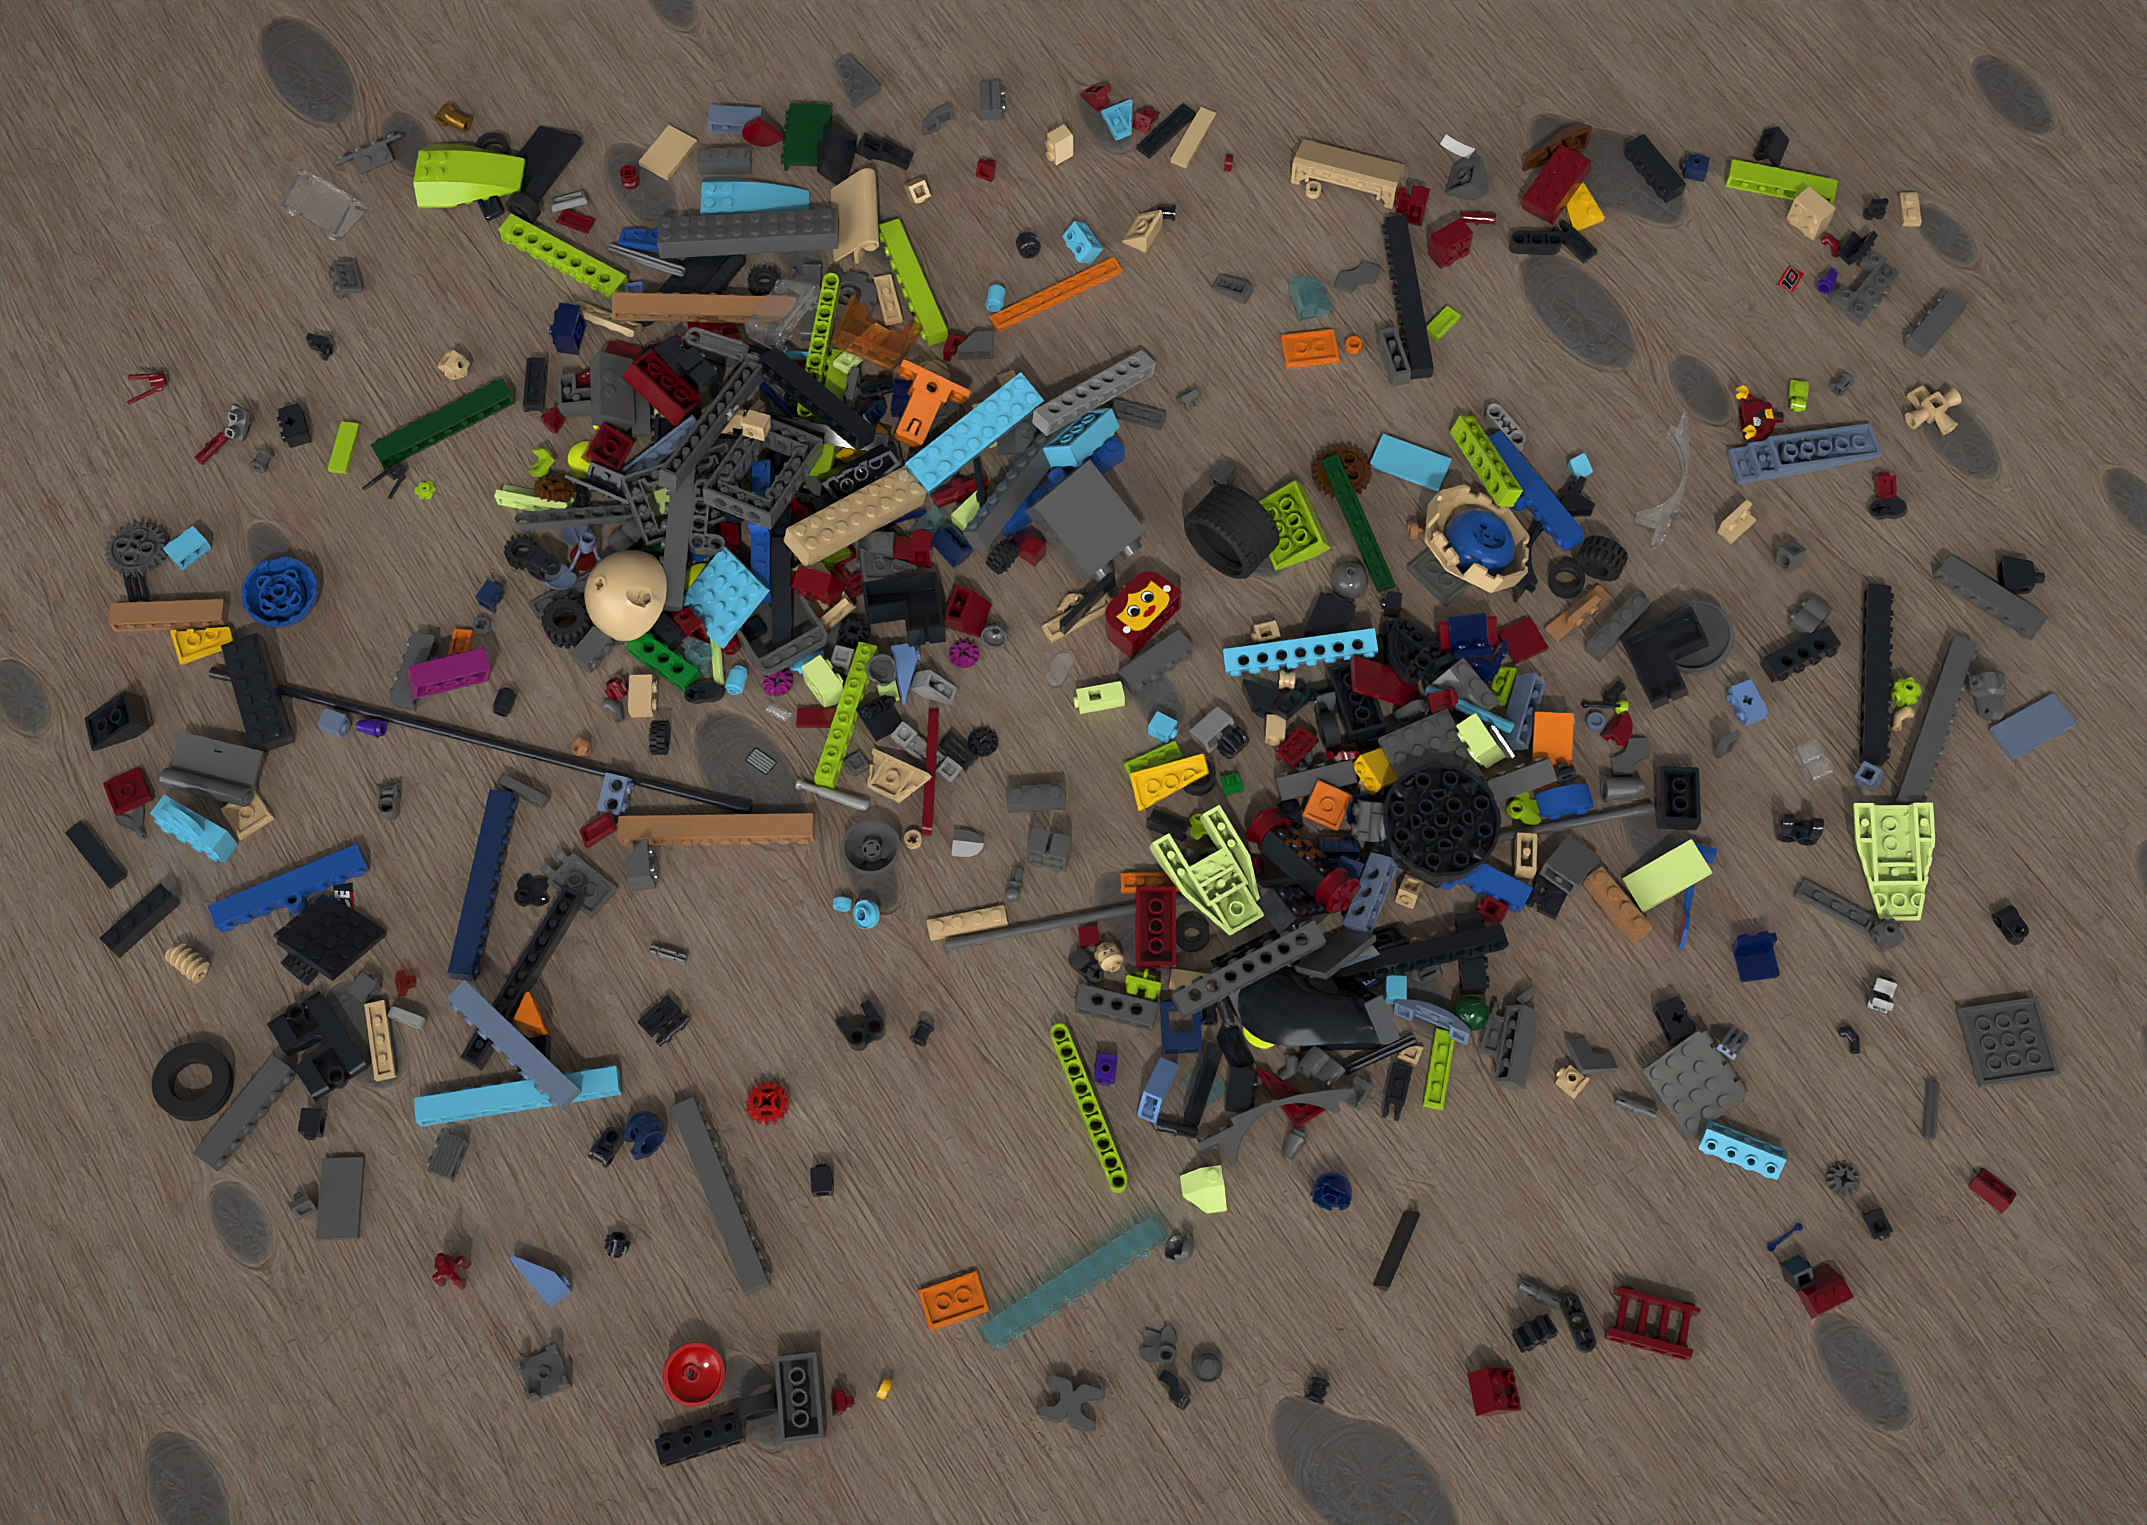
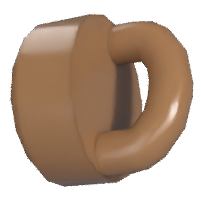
(1413, 530)
(581, 747)

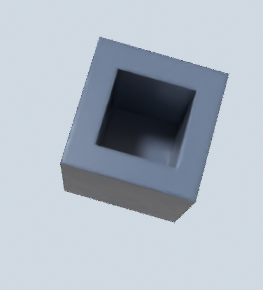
(334, 723)
(1869, 776)

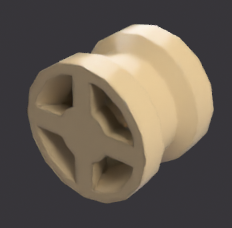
(1287, 679)

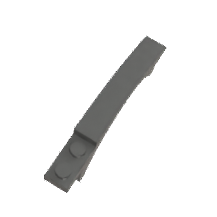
(1231, 1137)

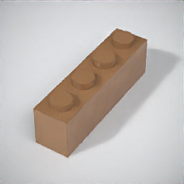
(1617, 905)

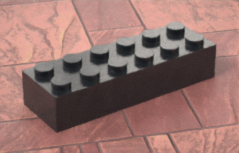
(257, 693)

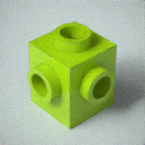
(1905, 692)

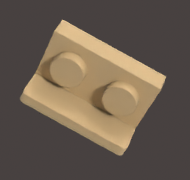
(1737, 522)

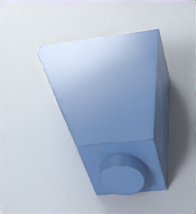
(1157, 1090)

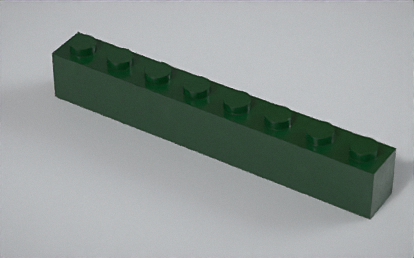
(443, 423)

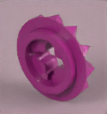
(964, 661)
(782, 687)

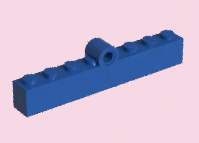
(1103, 458)
(1538, 497)
(761, 538)
(1496, 885)
(287, 888)

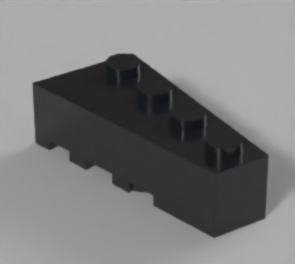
(858, 473)

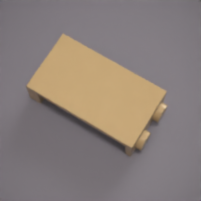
(828, 615)

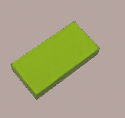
(1442, 323)

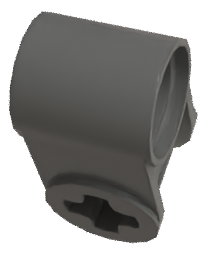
(389, 797)

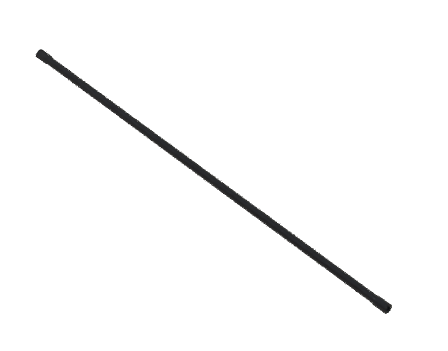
(734, 805)

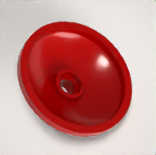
(706, 1376)

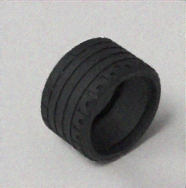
(1231, 531)

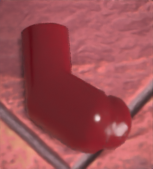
(1833, 242)

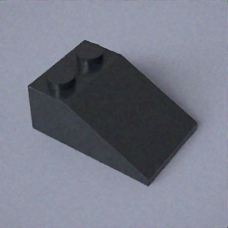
(117, 721)

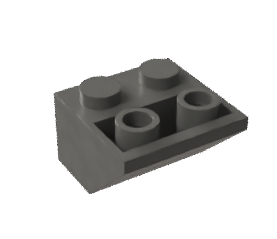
(641, 867)

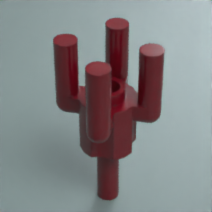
(448, 1269)

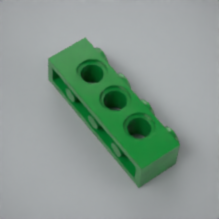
(687, 677)

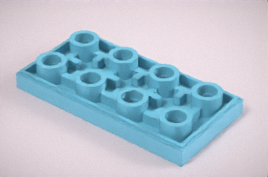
(1410, 462)

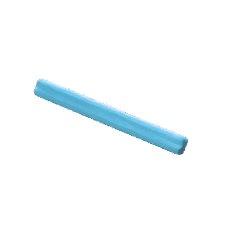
(1484, 715)

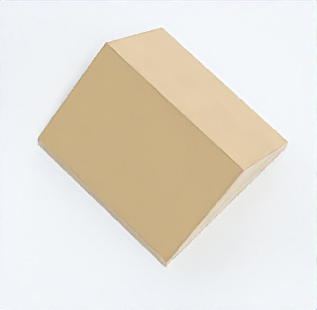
(1144, 230)

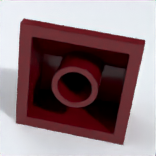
(1827, 1292)

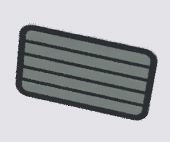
(760, 761)

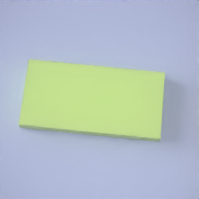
(1667, 875)

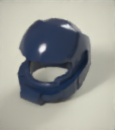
(644, 1127)

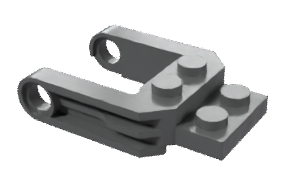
(719, 348)

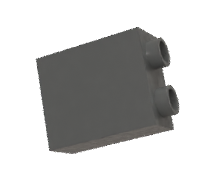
(1086, 522)

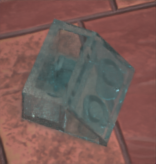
(1309, 298)

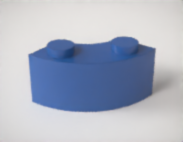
(1564, 800)

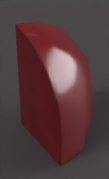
(1618, 729)

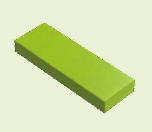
(343, 447)
(1165, 754)

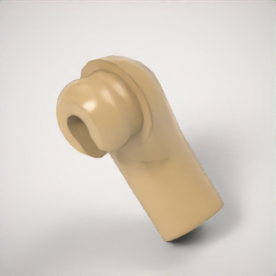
(1068, 601)

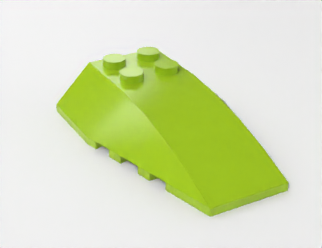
(464, 173)

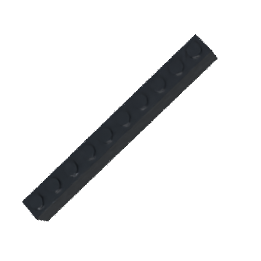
(1408, 296)
(1875, 674)
(527, 969)

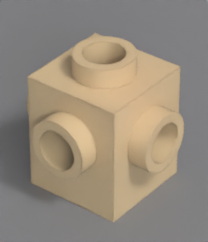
(454, 365)

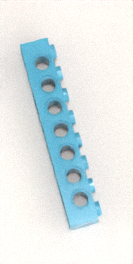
(1366, 636)

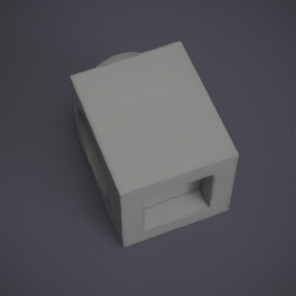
(842, 659)

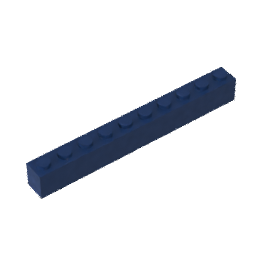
(482, 885)

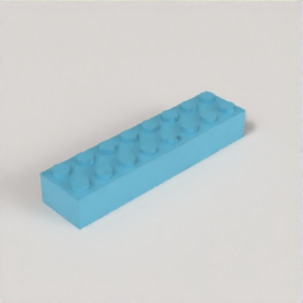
(974, 433)

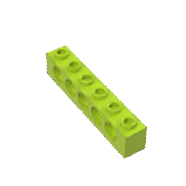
(1486, 461)

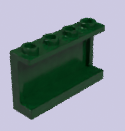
(803, 133)

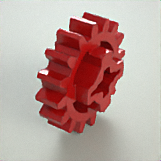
(761, 1109)

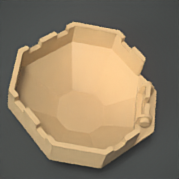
(1449, 503)

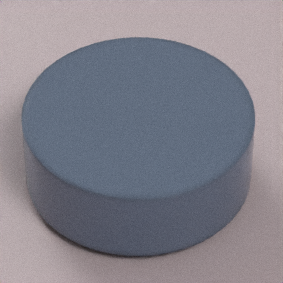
(1595, 721)

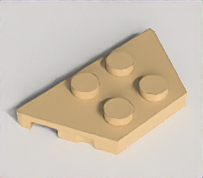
(894, 777)

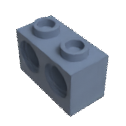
(609, 793)

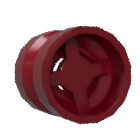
(629, 176)

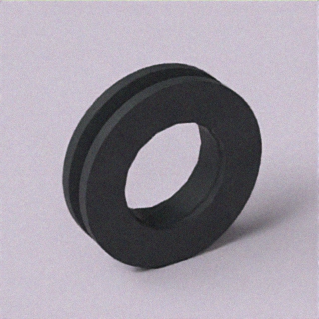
(173, 1064)

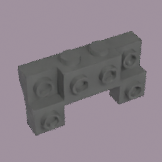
(1869, 294)

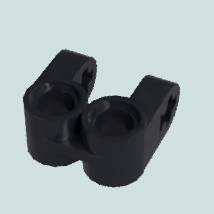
(538, 563)
(1804, 832)
(864, 1029)

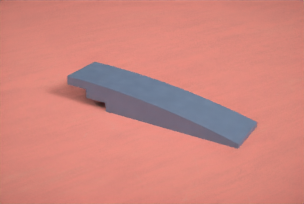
(1803, 453)

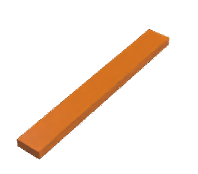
(1055, 294)

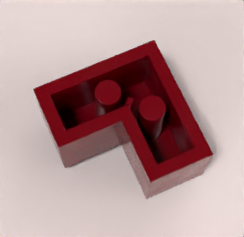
(915, 550)

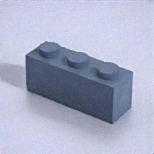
(731, 118)

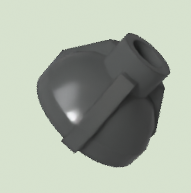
(994, 635)

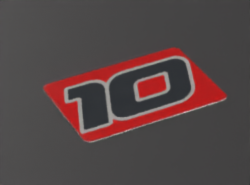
(1790, 279)

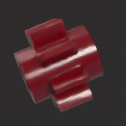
(616, 688)

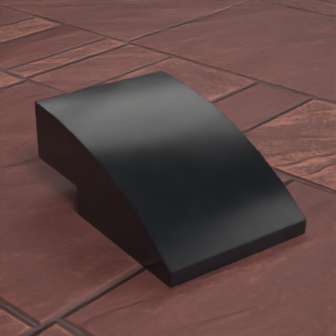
(835, 152)

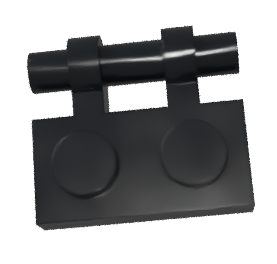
(1551, 902)
(660, 1016)

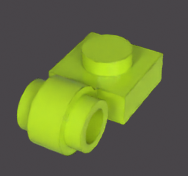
(1798, 394)

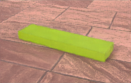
(1438, 1070)

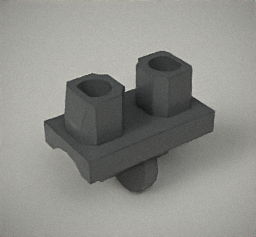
(238, 422)

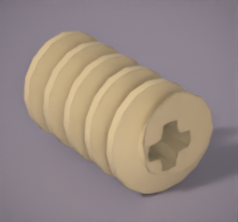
(187, 962)

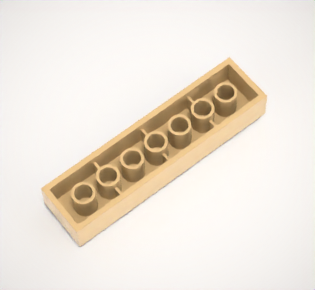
(854, 516)

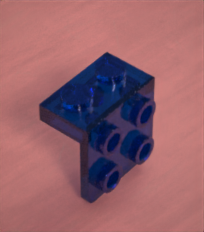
(1756, 956)

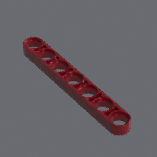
(930, 766)

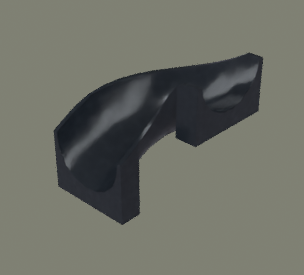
(1294, 1013)

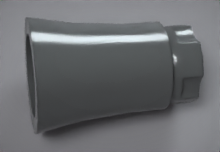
(1620, 788)

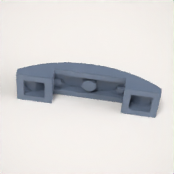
(1434, 1014)

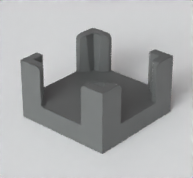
(544, 1374)

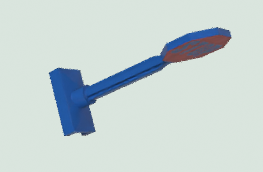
(1709, 855)

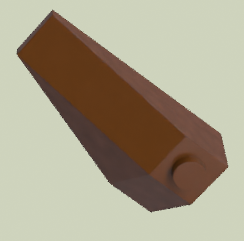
(1573, 137)

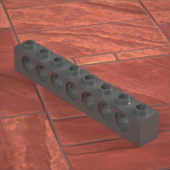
(1188, 1006)

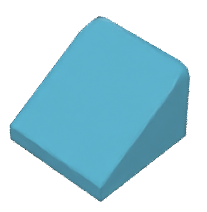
(1580, 466)

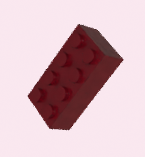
(1556, 184)
(662, 387)
(1155, 927)

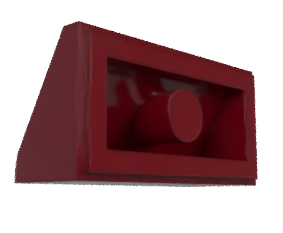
(1992, 1190)

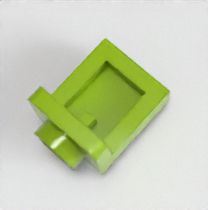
(542, 465)

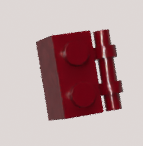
(1416, 205)

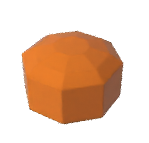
(1353, 344)

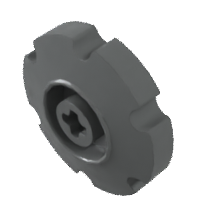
(858, 286)

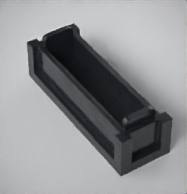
(534, 384)

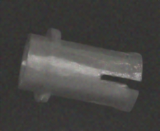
(778, 712)

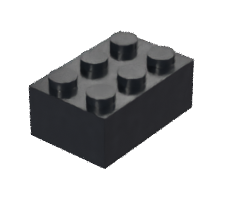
(1678, 798)

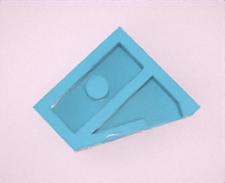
(1119, 119)

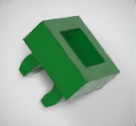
(1232, 784)

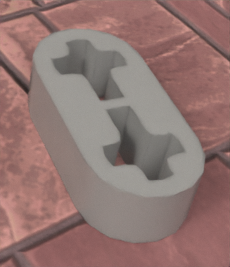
(407, 1018)

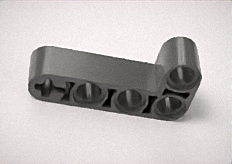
(702, 517)

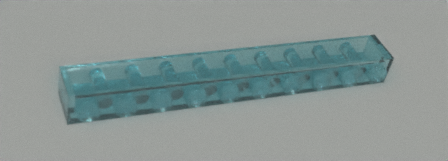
(1072, 1283)

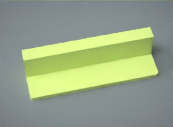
(527, 500)

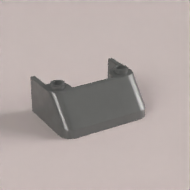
(812, 638)

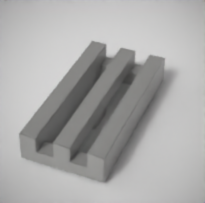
(568, 201)

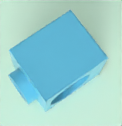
(1163, 727)
(1395, 988)

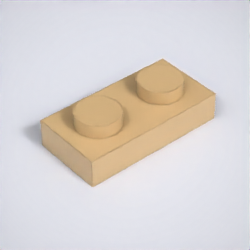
(1909, 209)

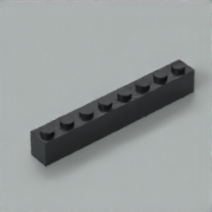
(817, 399)

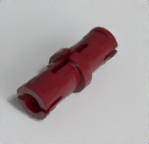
(1478, 218)
(211, 448)

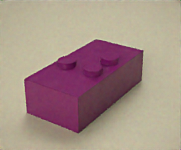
(448, 673)

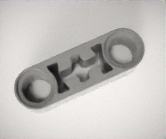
(1506, 424)

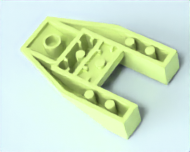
(1219, 884)

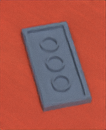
(2032, 726)

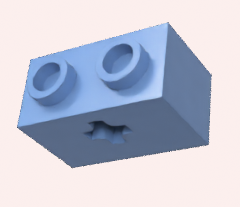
(1747, 703)

